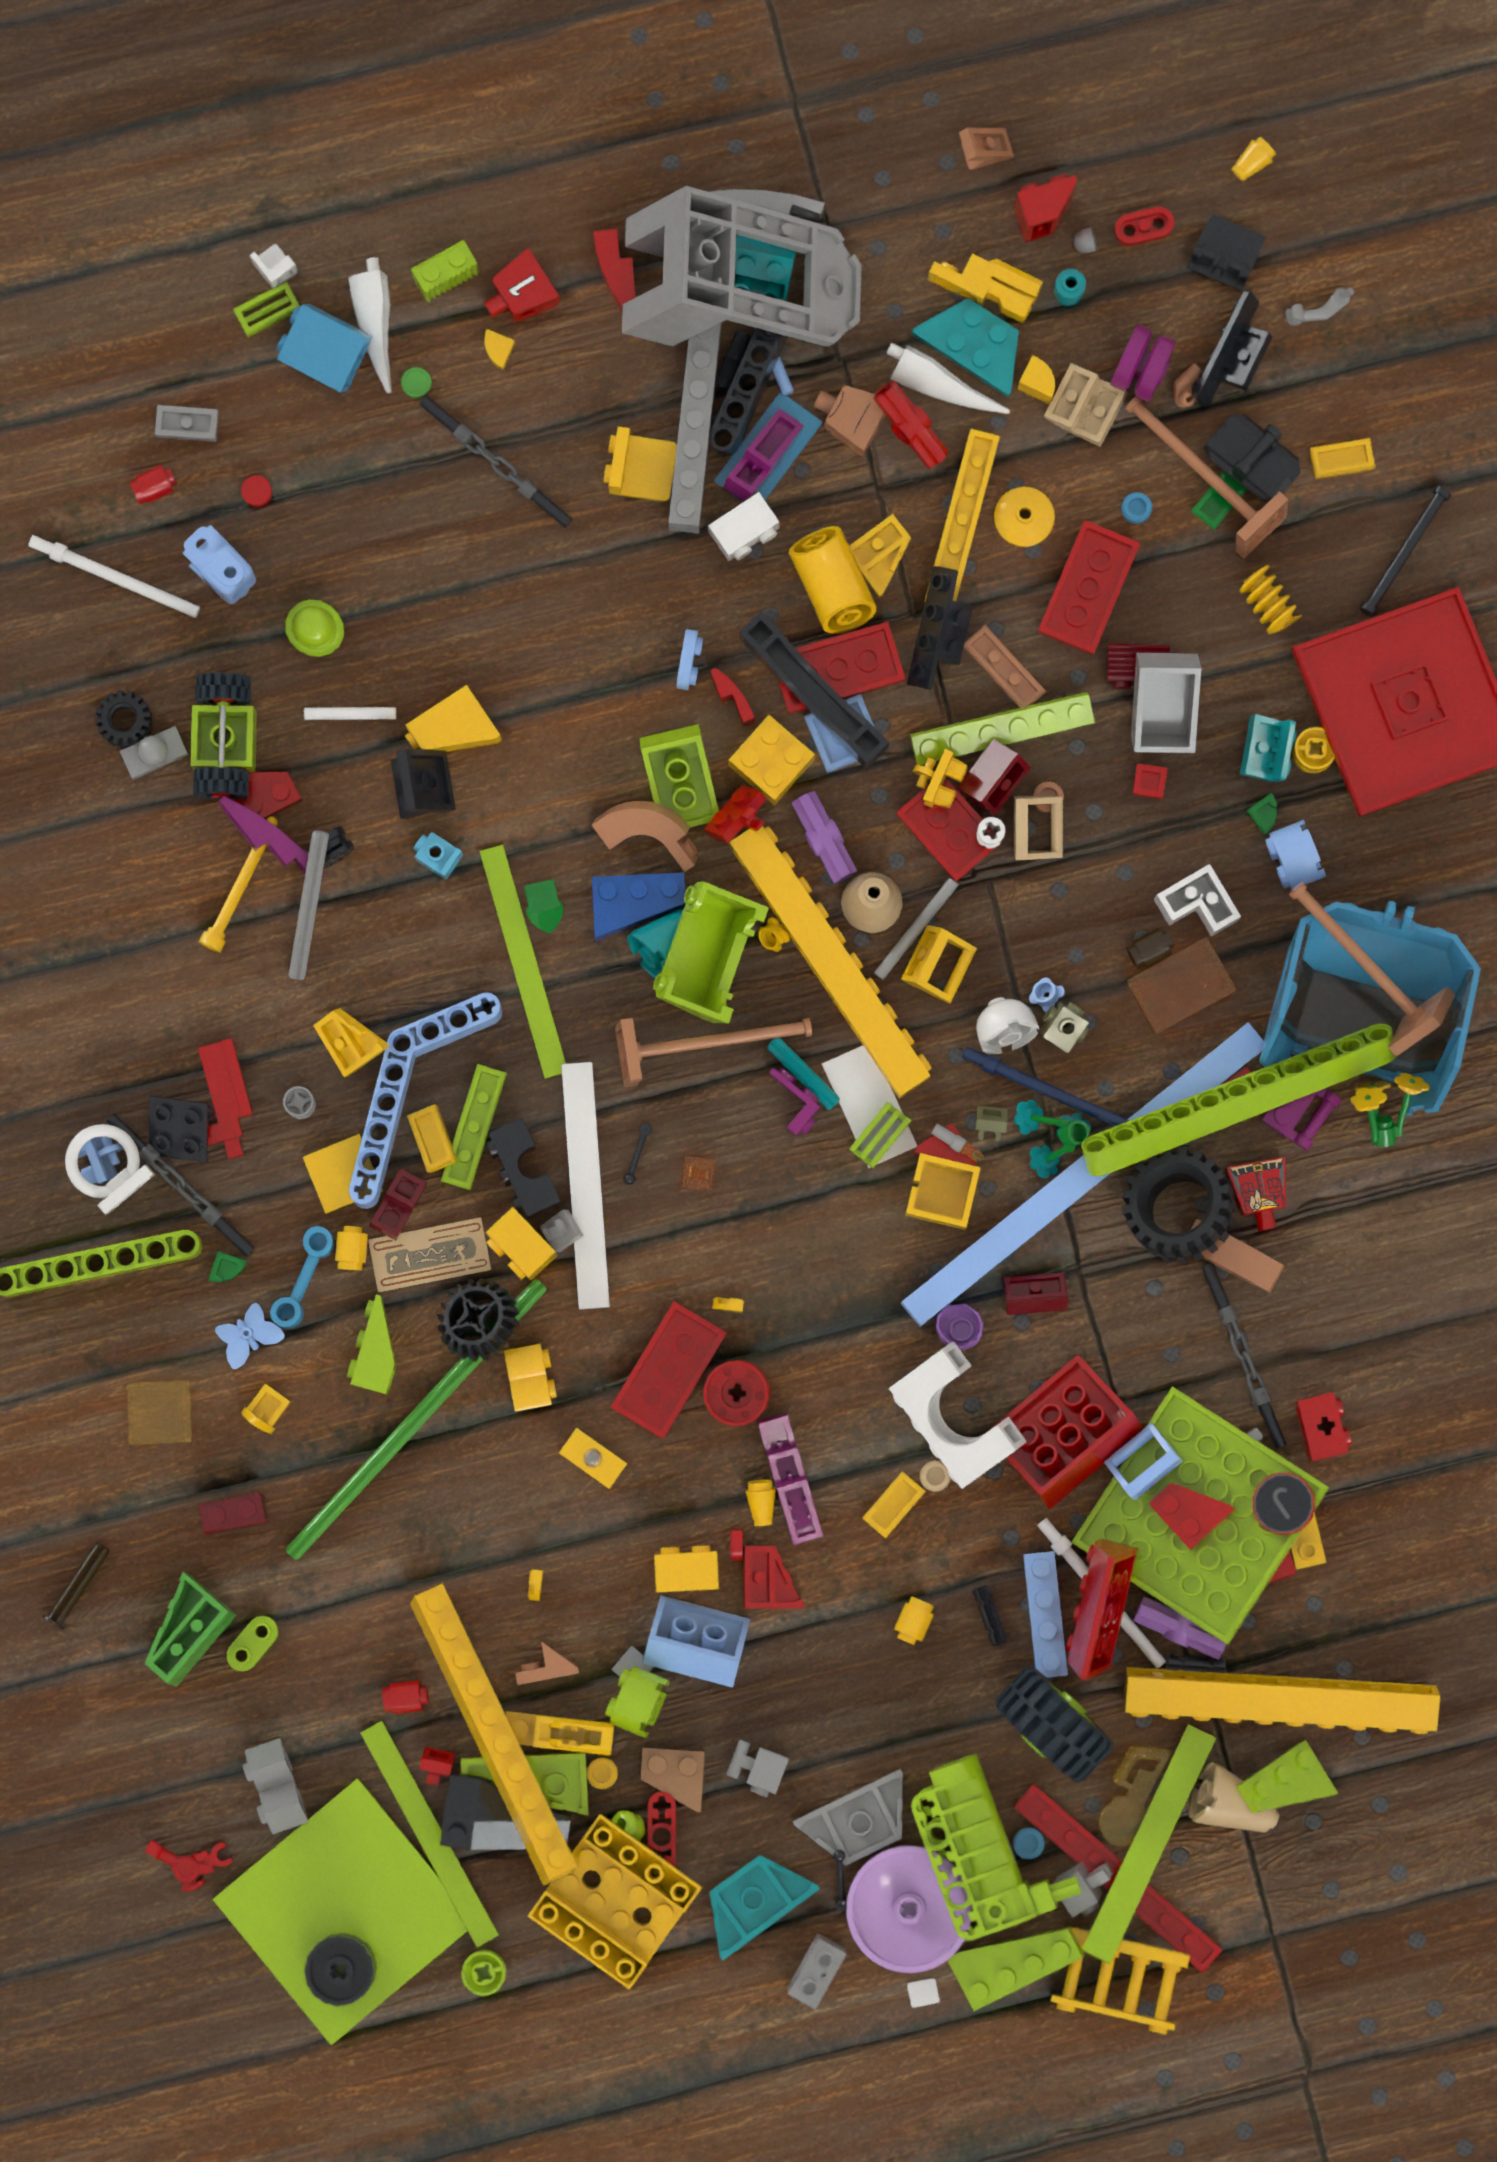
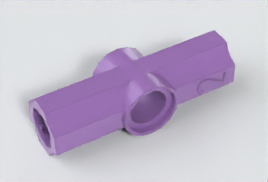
(824, 837)
(1177, 1628)

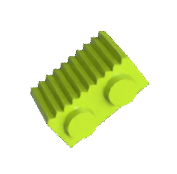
(445, 270)

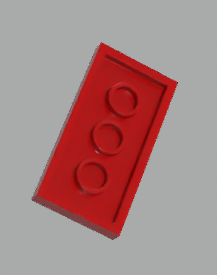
(1088, 587)
(852, 663)
(668, 1370)

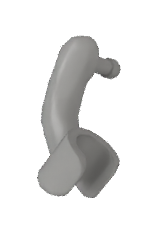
(1337, 301)

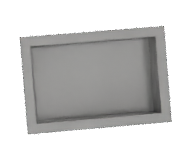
(1166, 702)

